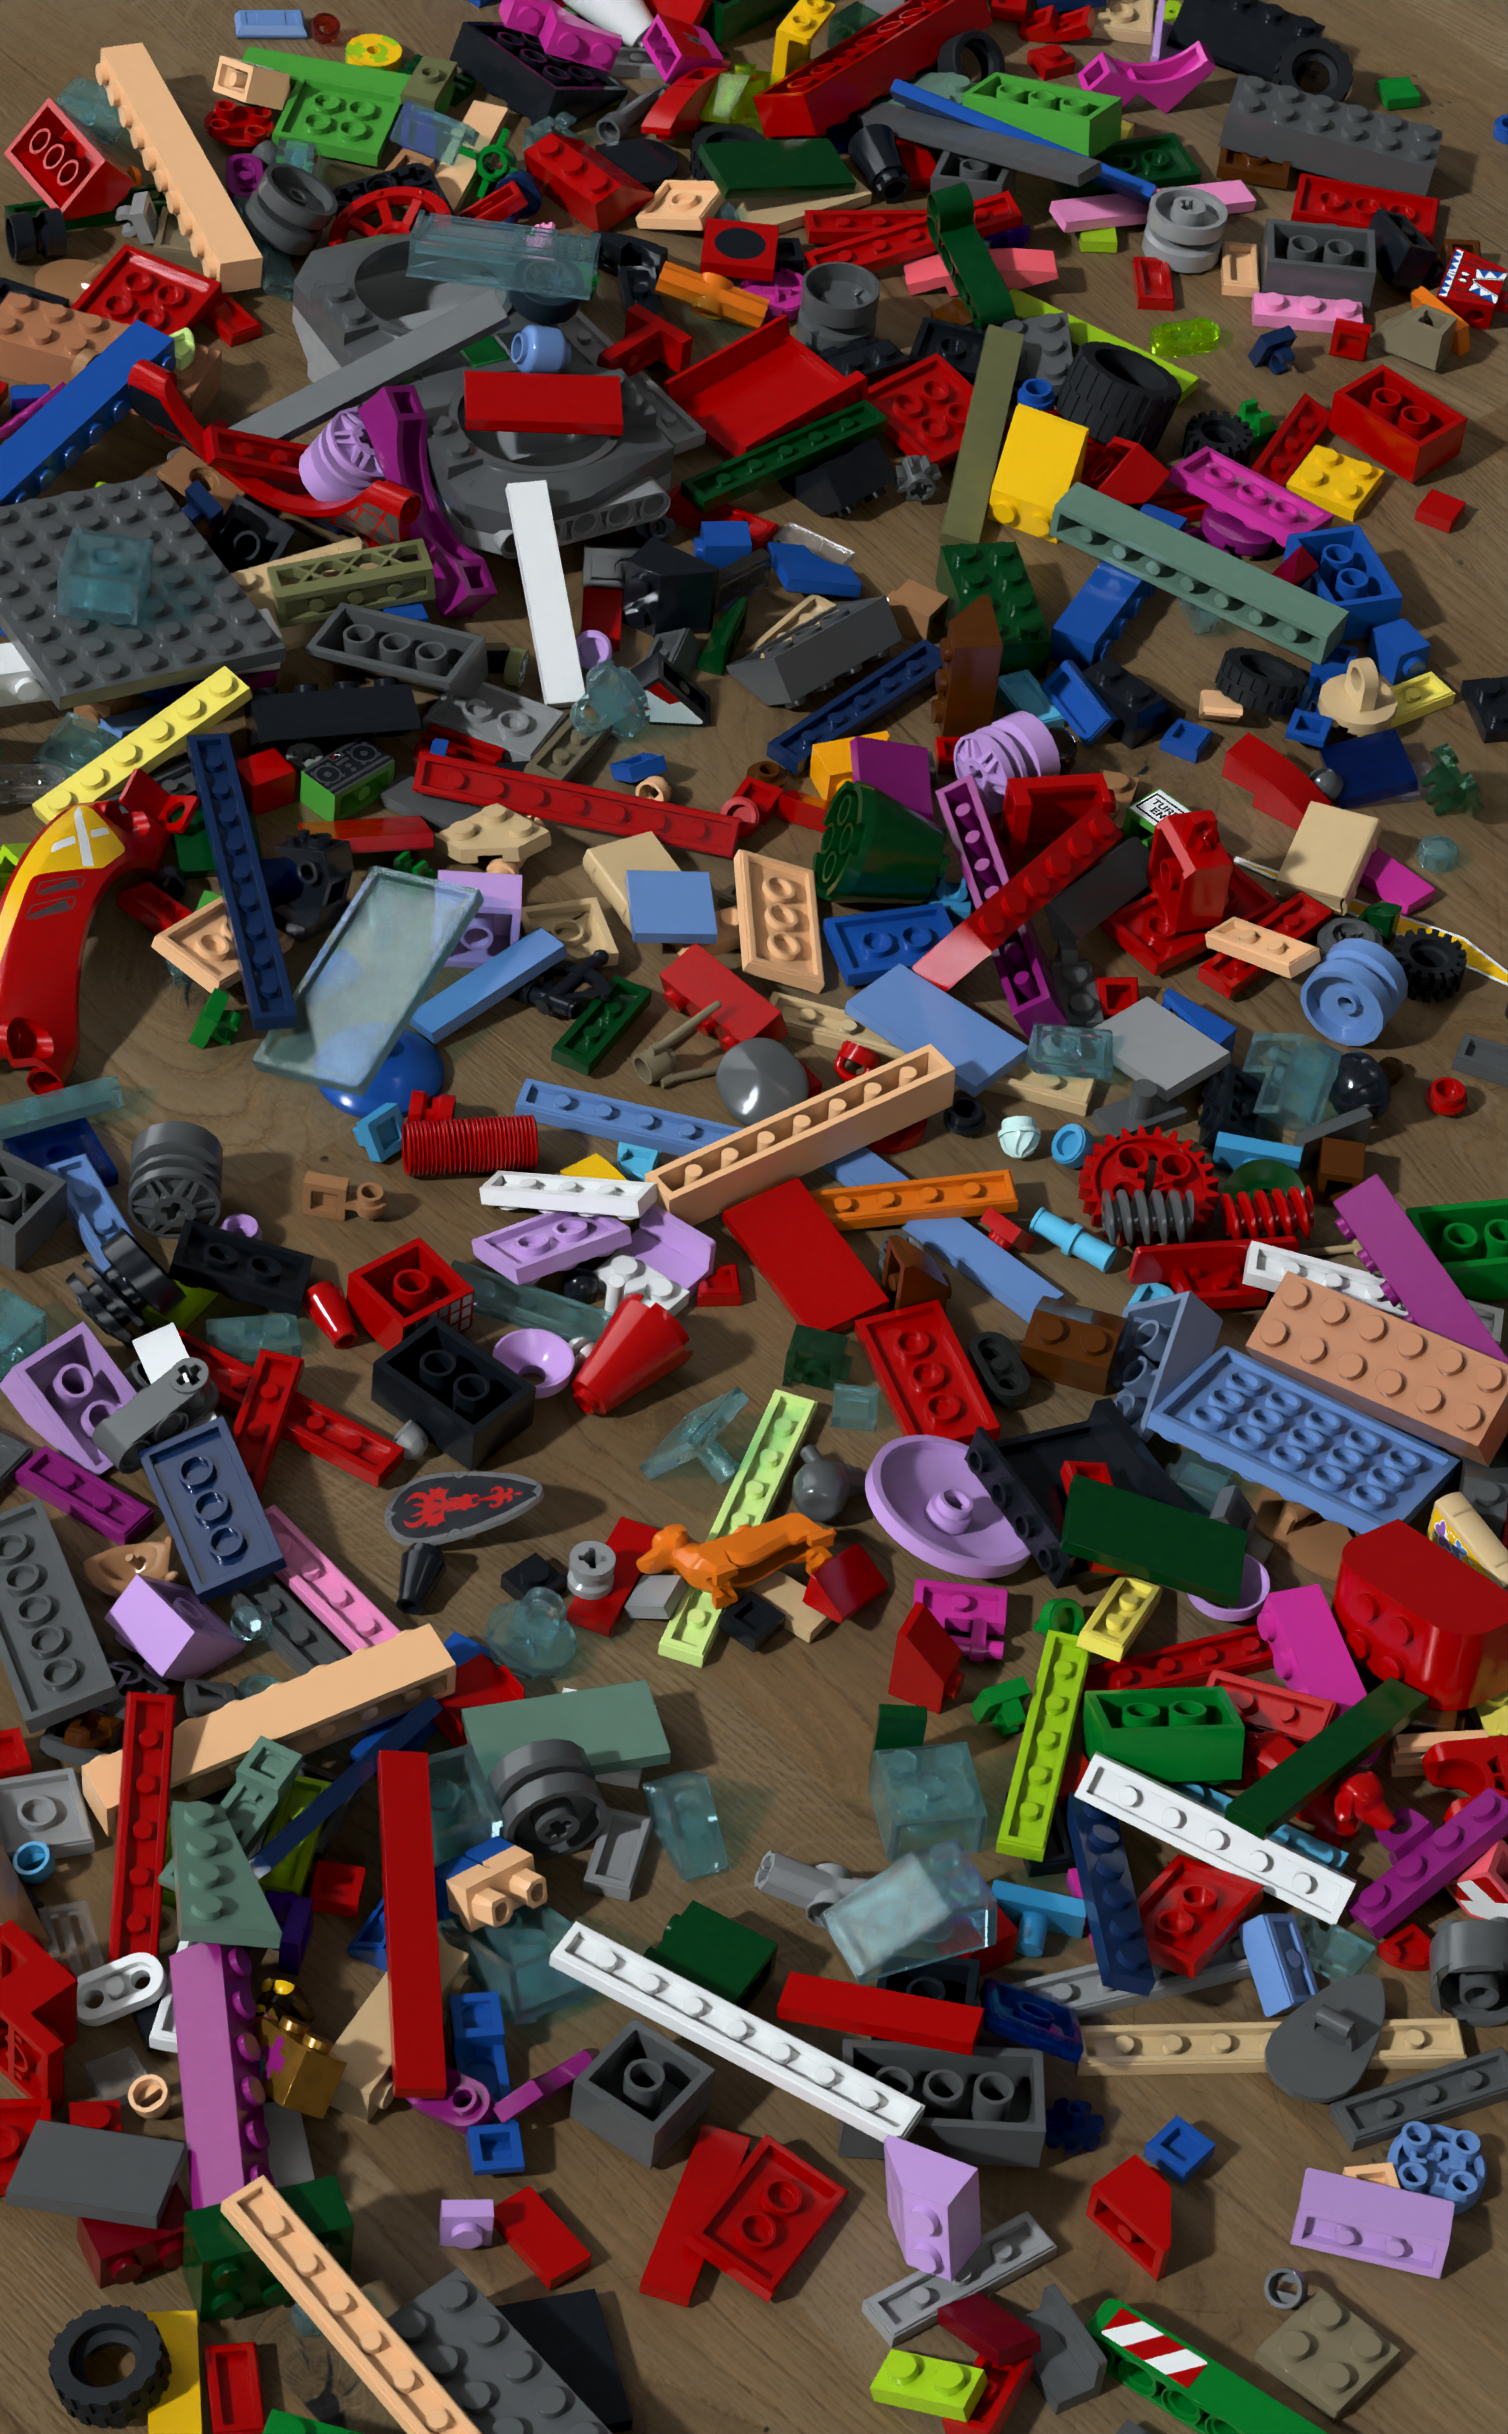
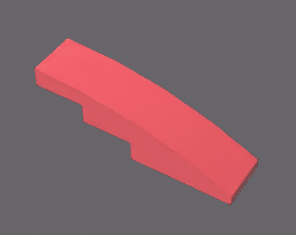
(1016, 266)

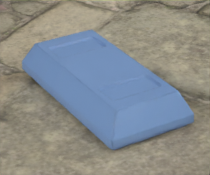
(270, 24)

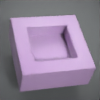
(466, 2223)

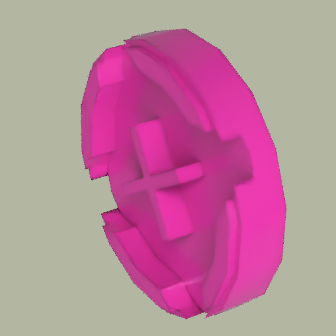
(782, 292)

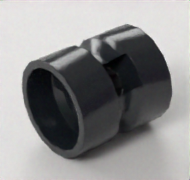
(36, 235)

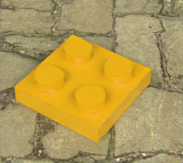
(1335, 482)

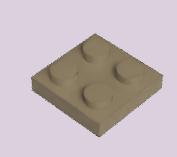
(1327, 2355)

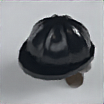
(1365, 1083)

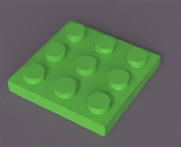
(340, 119)

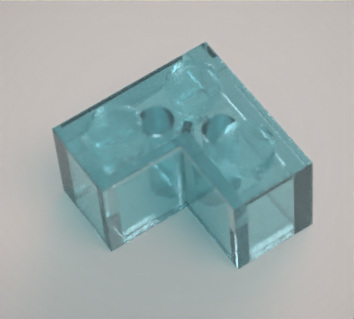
(1294, 1075)

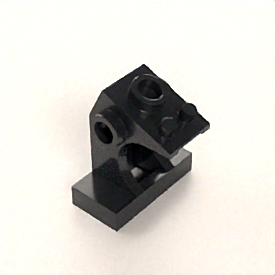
(323, 892)

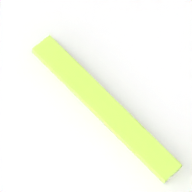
(747, 1502)

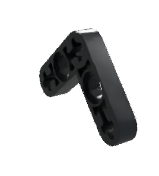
(400, 176)

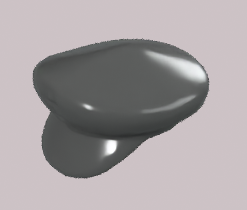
(760, 1080)

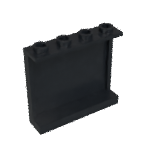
(1029, 1490)

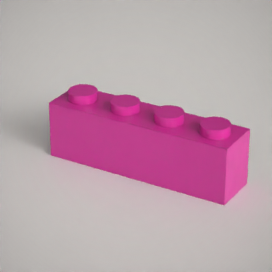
(1310, 1648)

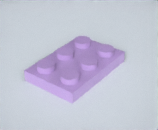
(549, 1244)

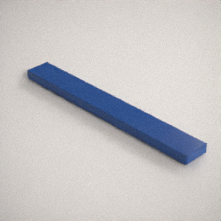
(941, 107)

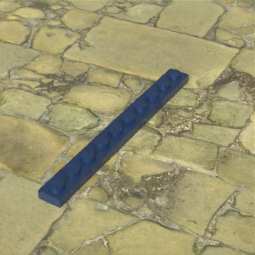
(241, 883)

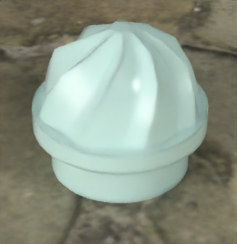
(1019, 1136)

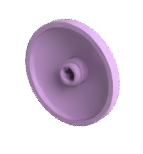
(941, 1509)

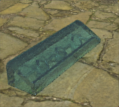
(60, 1106)

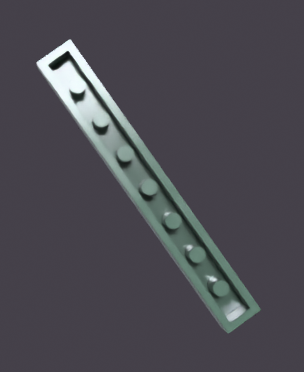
(1198, 573)

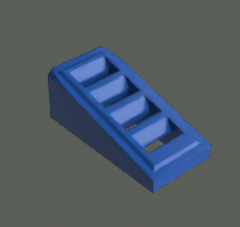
(1201, 1019)

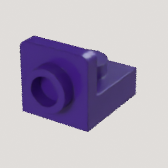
(295, 1920)

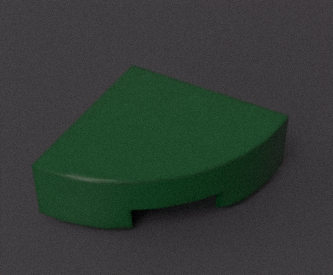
(1383, 918)

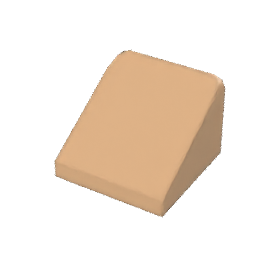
(1217, 707)

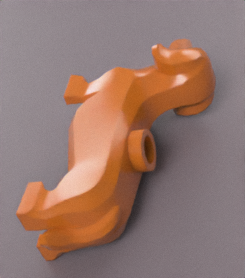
(739, 1557)

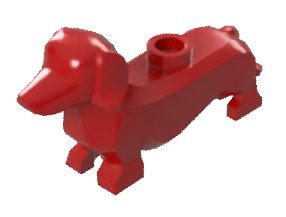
(1335, 1812)

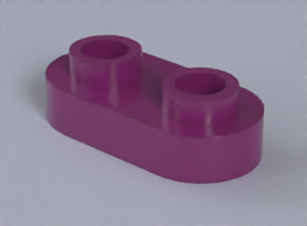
(243, 175)
(448, 2110)

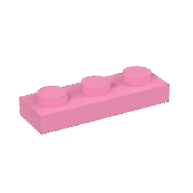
(1303, 312)

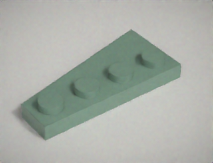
(215, 1883)

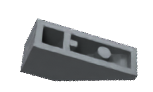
(1487, 1488)

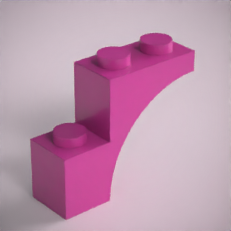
(562, 32)
(1160, 82)

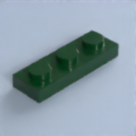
(601, 1026)

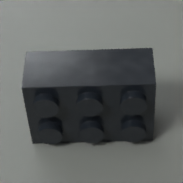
(453, 1392)

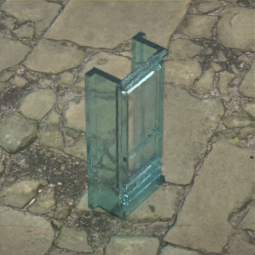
(503, 255)

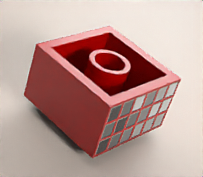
(406, 1291)

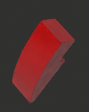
(1277, 783)

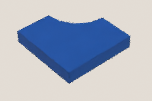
(809, 574)

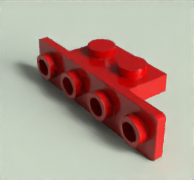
(1205, 1268)

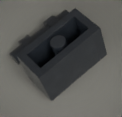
(1403, 251)
(868, 356)

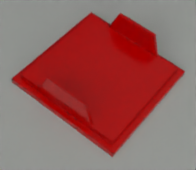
(475, 1685)

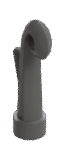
(616, 124)

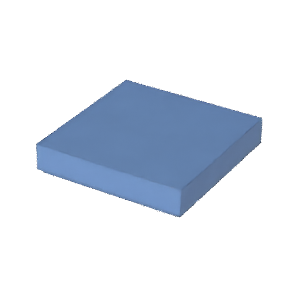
(671, 907)

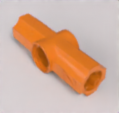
(711, 296)

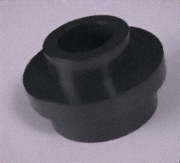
(965, 1117)

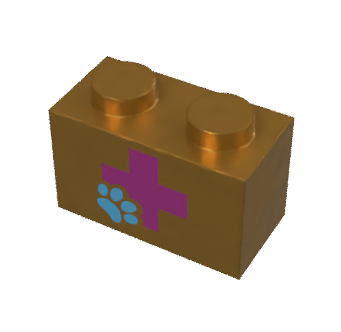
(297, 2065)

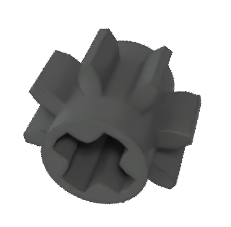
(917, 478)

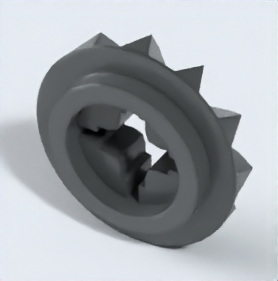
(1343, 928)

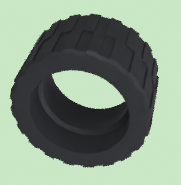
(1118, 394)

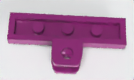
(1427, 1860)

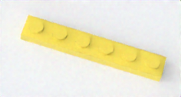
(149, 744)

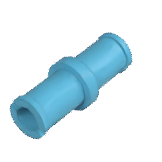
(1073, 1239)

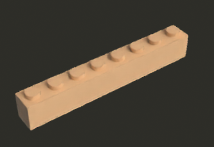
(805, 1136)
(299, 1714)

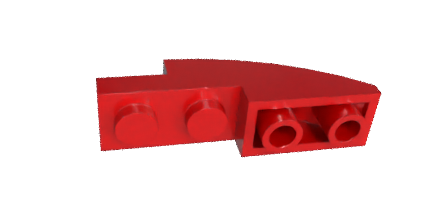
(681, 104)

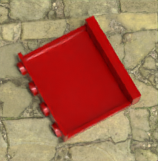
(762, 389)

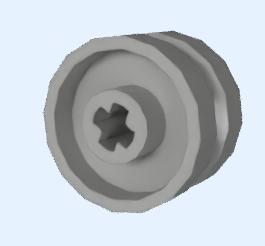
(1185, 229)

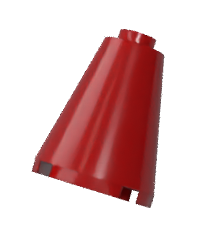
(630, 1355)

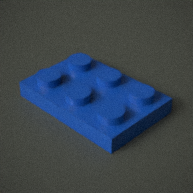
(879, 940)

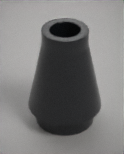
(419, 1575)

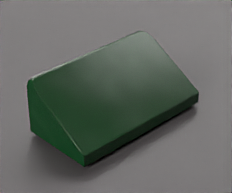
(724, 639)

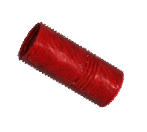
(480, 1142)

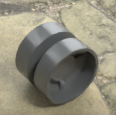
(837, 305)

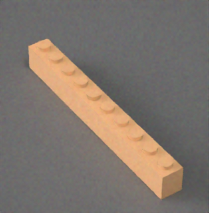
(180, 167)

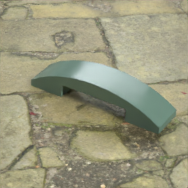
(256, 1796)

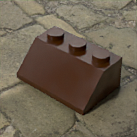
(969, 671)

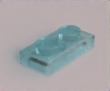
(247, 1335)

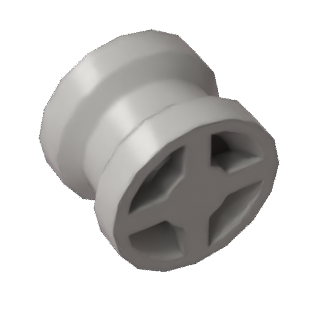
(583, 1578)

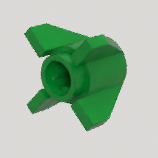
(485, 158)

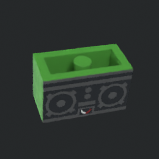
(346, 780)

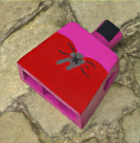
(681, 47)

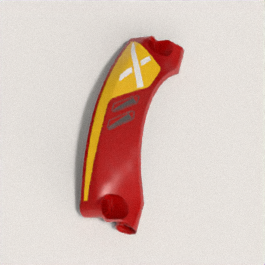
(46, 928)

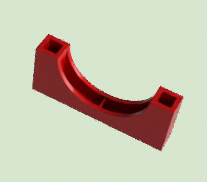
(1018, 900)

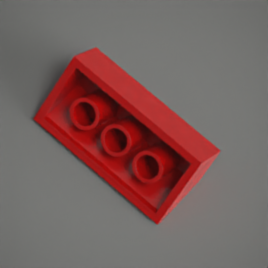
(68, 164)

